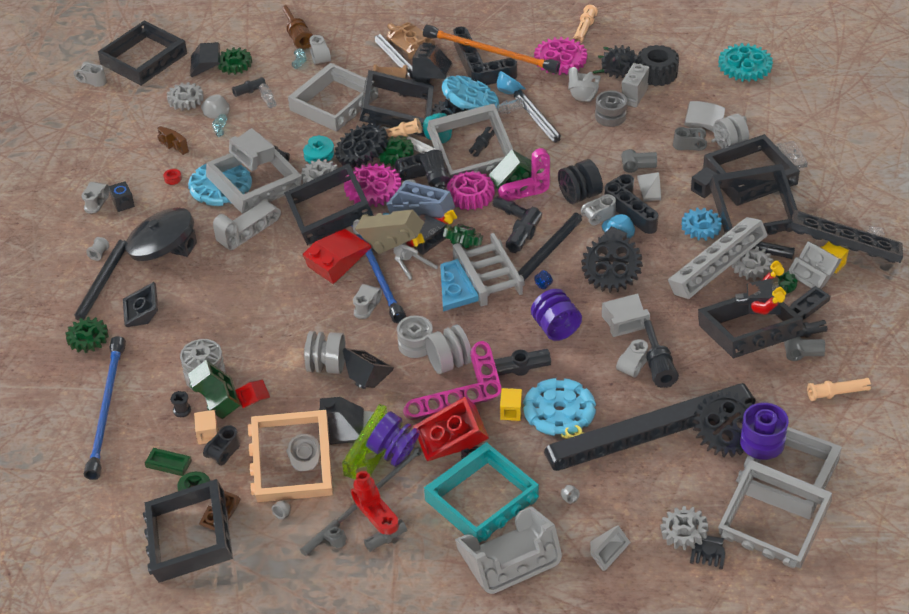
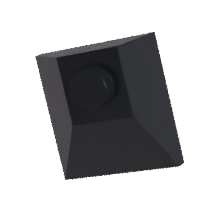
(365, 368)
(344, 419)

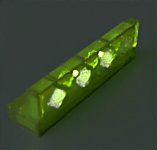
(358, 451)

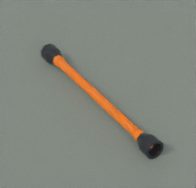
(550, 65)

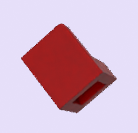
(252, 393)

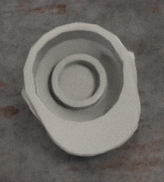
(214, 106)
(304, 452)

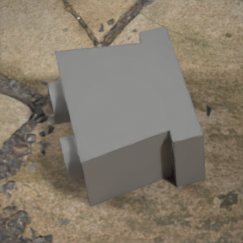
(635, 84)
(251, 149)
(625, 315)

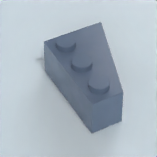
(421, 200)

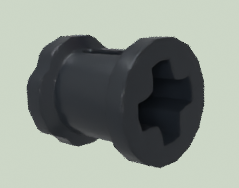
(180, 402)

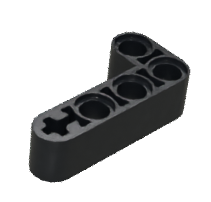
(628, 204)

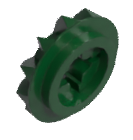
(790, 282)
(193, 478)

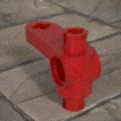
(372, 506)

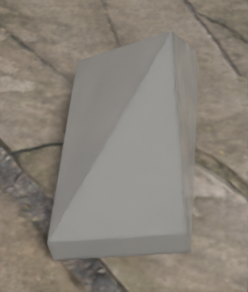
(650, 186)
(608, 547)

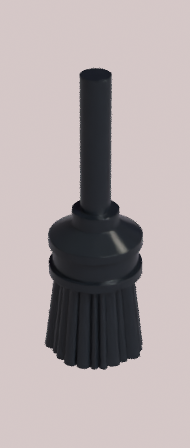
(434, 166)
(660, 360)

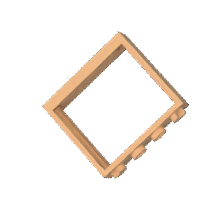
(295, 491)

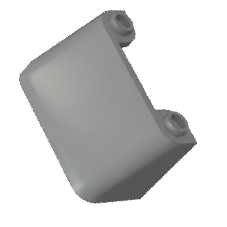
(514, 555)

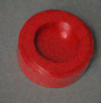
(172, 176)

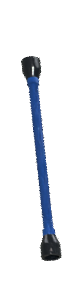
(395, 310)
(93, 466)

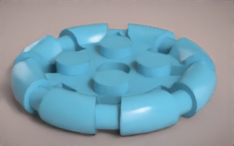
(468, 93)
(201, 186)
(559, 420)

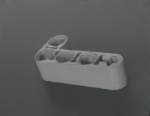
(237, 231)

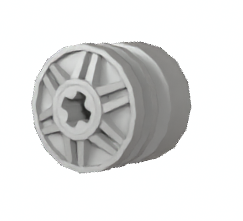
(448, 349)
(197, 352)
(321, 352)

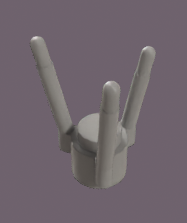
(405, 252)

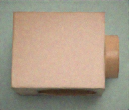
(205, 426)

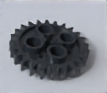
(361, 145)
(613, 248)
(713, 409)

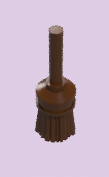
(297, 30)

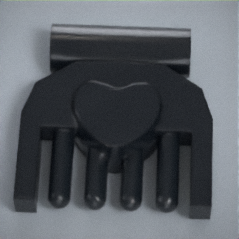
(710, 548)

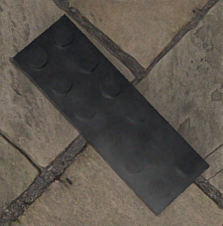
(847, 236)

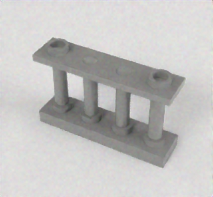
(477, 279)

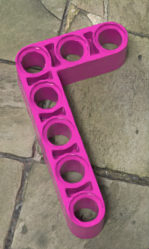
(479, 388)

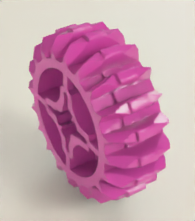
(471, 190)

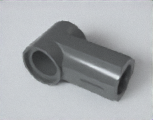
(632, 160)
(798, 348)

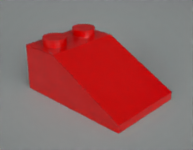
(335, 254)
(451, 430)

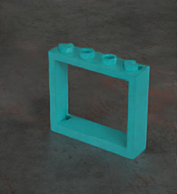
(465, 468)

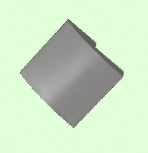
(703, 114)
(814, 266)

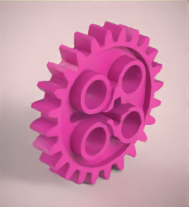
(566, 51)
(376, 182)

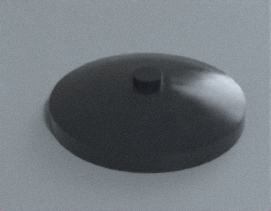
(159, 234)

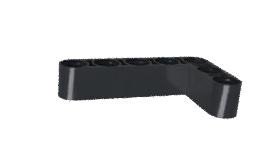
(474, 66)

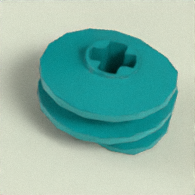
(318, 148)

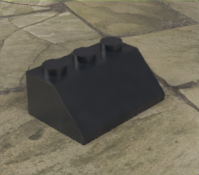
(430, 62)

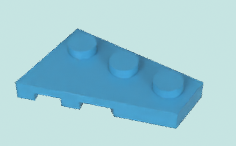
(456, 286)

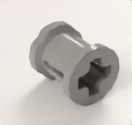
(99, 246)

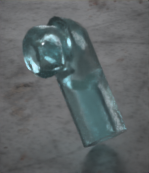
(301, 58)
(218, 124)

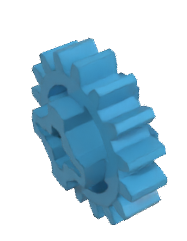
(701, 223)

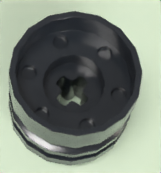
(580, 181)

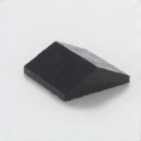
(204, 58)
(140, 306)

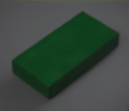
(168, 461)

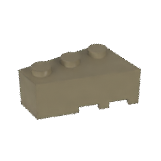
(389, 230)

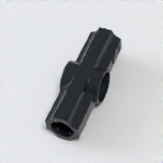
(523, 229)
(522, 361)

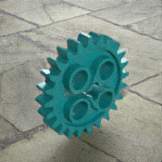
(745, 62)

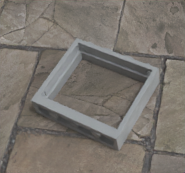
(330, 73)
(466, 118)
(269, 192)
(784, 482)
(788, 502)

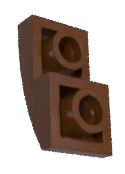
(172, 139)
(231, 503)

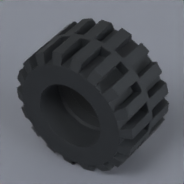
(662, 64)

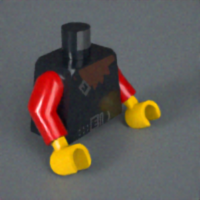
(431, 232)
(764, 295)

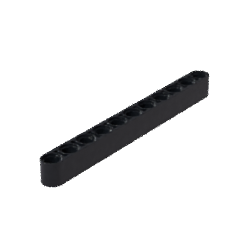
(633, 431)

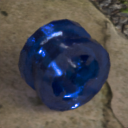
(543, 279)

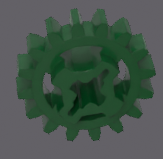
(235, 61)
(396, 149)
(463, 234)
(87, 334)

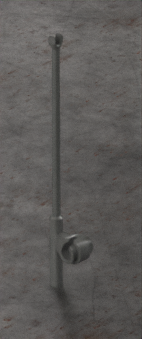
(334, 534)

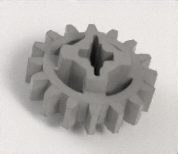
(185, 96)
(316, 170)
(752, 264)
(684, 528)

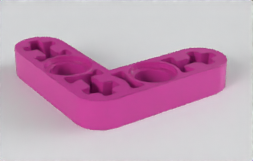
(507, 190)

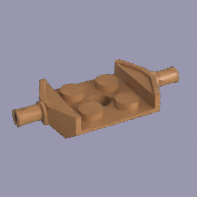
(407, 37)

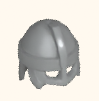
(581, 85)

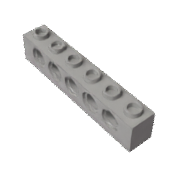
(717, 257)

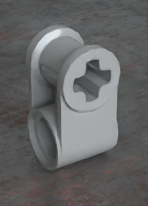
(319, 51)
(91, 74)
(95, 196)
(600, 210)
(366, 300)
(633, 358)

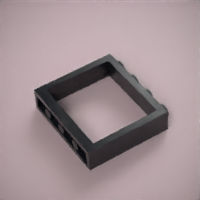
(175, 50)
(390, 118)
(750, 176)
(752, 191)
(336, 221)
(713, 315)
(198, 559)

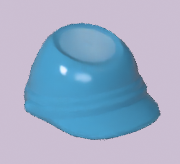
(507, 84)
(620, 222)

